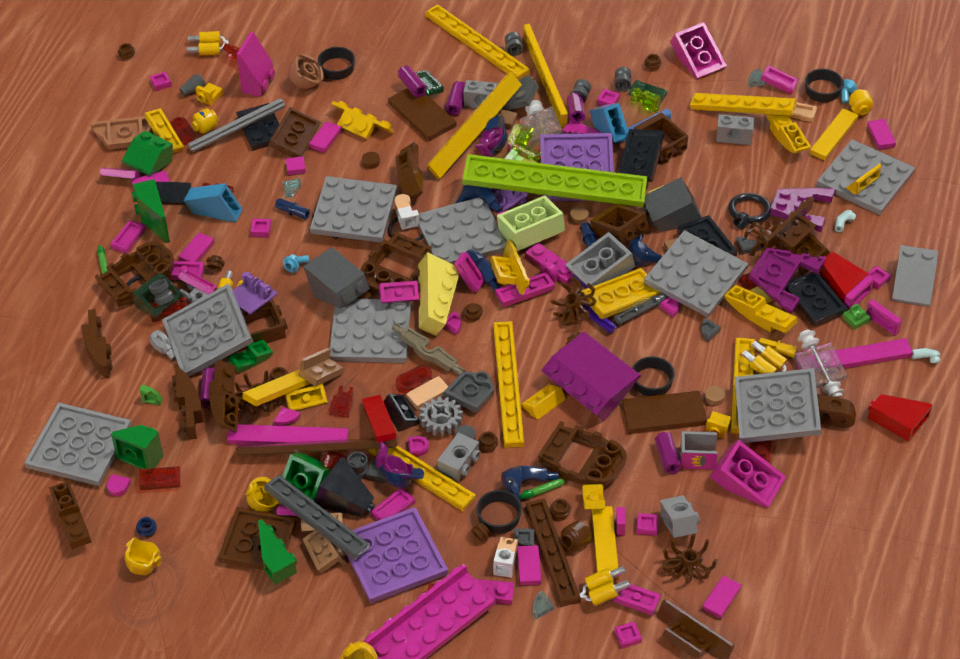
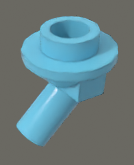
(849, 87)
(292, 262)

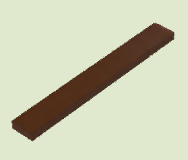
(312, 446)

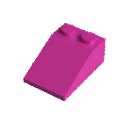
(698, 51)
(254, 67)
(747, 474)

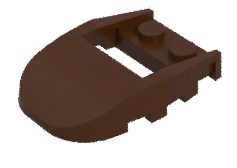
(400, 244)
(146, 260)
(602, 464)

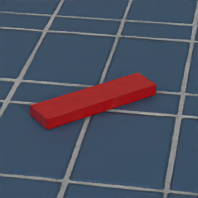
(379, 418)

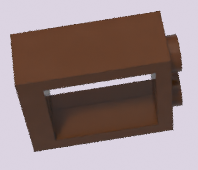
(663, 123)
(614, 215)
(272, 333)

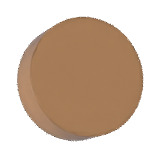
(579, 215)
(714, 395)

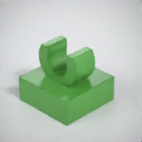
(856, 316)

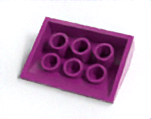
(591, 374)

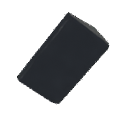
(173, 192)
(400, 411)

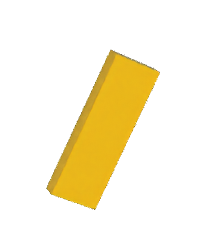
(163, 129)

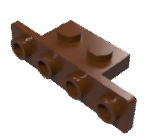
(793, 229)
(692, 634)

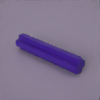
(606, 324)

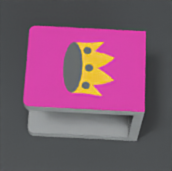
(690, 448)

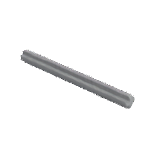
(236, 125)

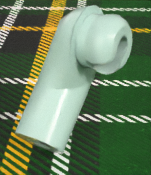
(842, 218)
(925, 353)

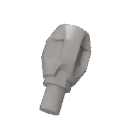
(162, 344)

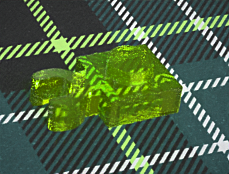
(647, 99)

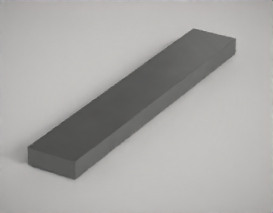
(316, 517)

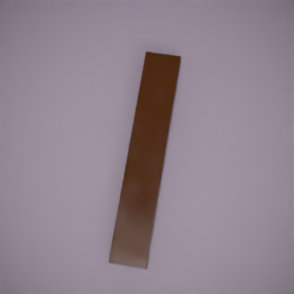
(553, 553)

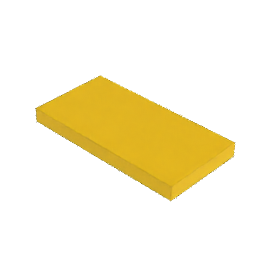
(621, 293)

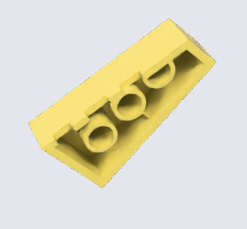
(436, 292)

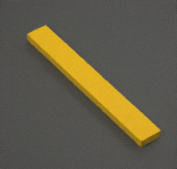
(477, 42)
(545, 75)
(473, 125)
(508, 385)

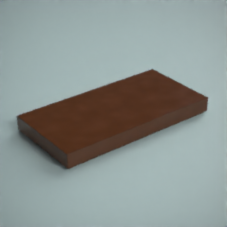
(422, 114)
(664, 412)

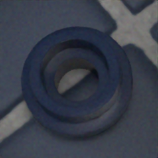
(144, 523)

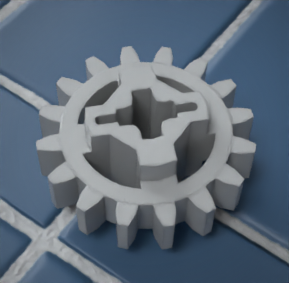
(441, 416)

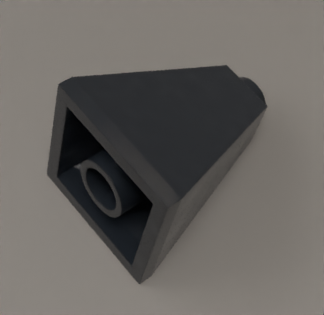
(344, 491)

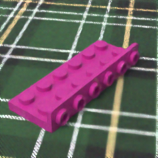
(432, 618)

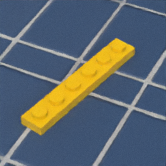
(743, 104)

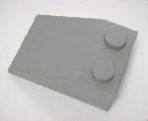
(602, 261)
(915, 275)

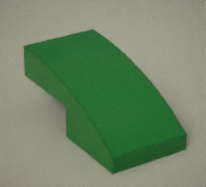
(252, 356)

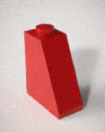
(841, 275)
(899, 414)

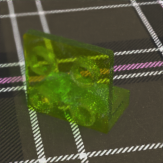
(518, 139)

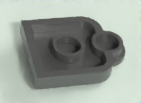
(524, 95)
(471, 390)

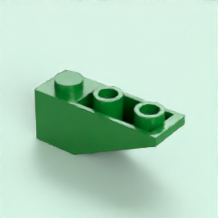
(276, 560)

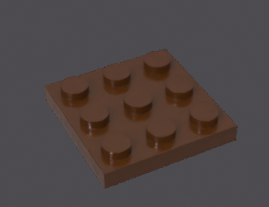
(242, 540)

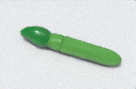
(102, 258)
(527, 494)

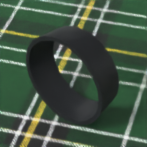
(336, 52)
(823, 74)
(654, 362)
(499, 496)

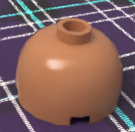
(305, 72)

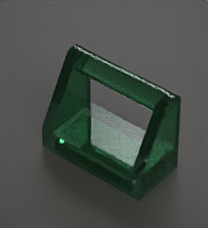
(143, 296)

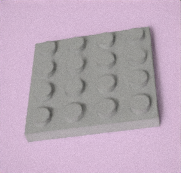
(857, 160)
(353, 209)
(461, 228)
(696, 273)
(207, 330)
(365, 332)
(777, 405)
(76, 444)

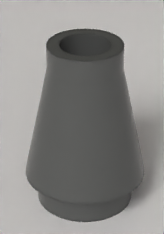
(190, 86)

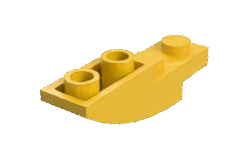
(788, 133)
(756, 310)

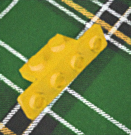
(358, 123)
(510, 269)

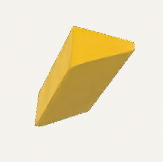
(865, 180)
(306, 397)
(544, 401)

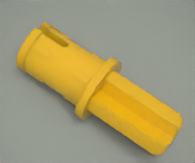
(781, 348)

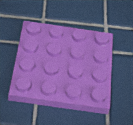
(579, 151)
(398, 556)

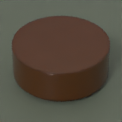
(370, 160)

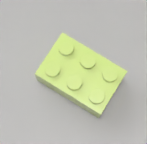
(531, 222)

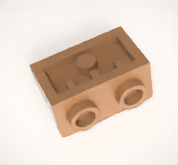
(319, 367)
(323, 551)

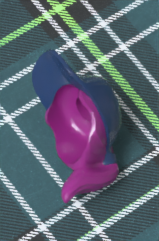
(493, 138)
(395, 469)

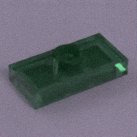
(432, 84)
(653, 89)

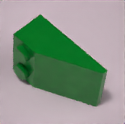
(150, 208)

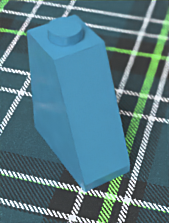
(610, 120)
(213, 202)

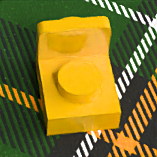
(209, 93)
(718, 423)
(593, 496)

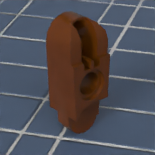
(836, 411)

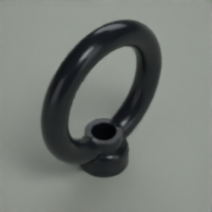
(742, 219)

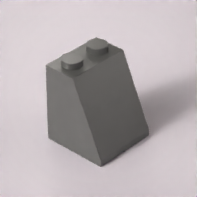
(671, 206)
(335, 278)

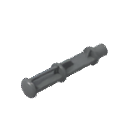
(635, 311)

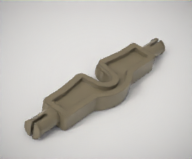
(420, 343)

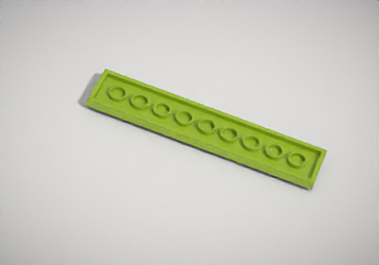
(555, 180)

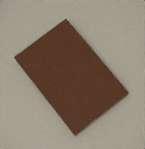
(294, 133)

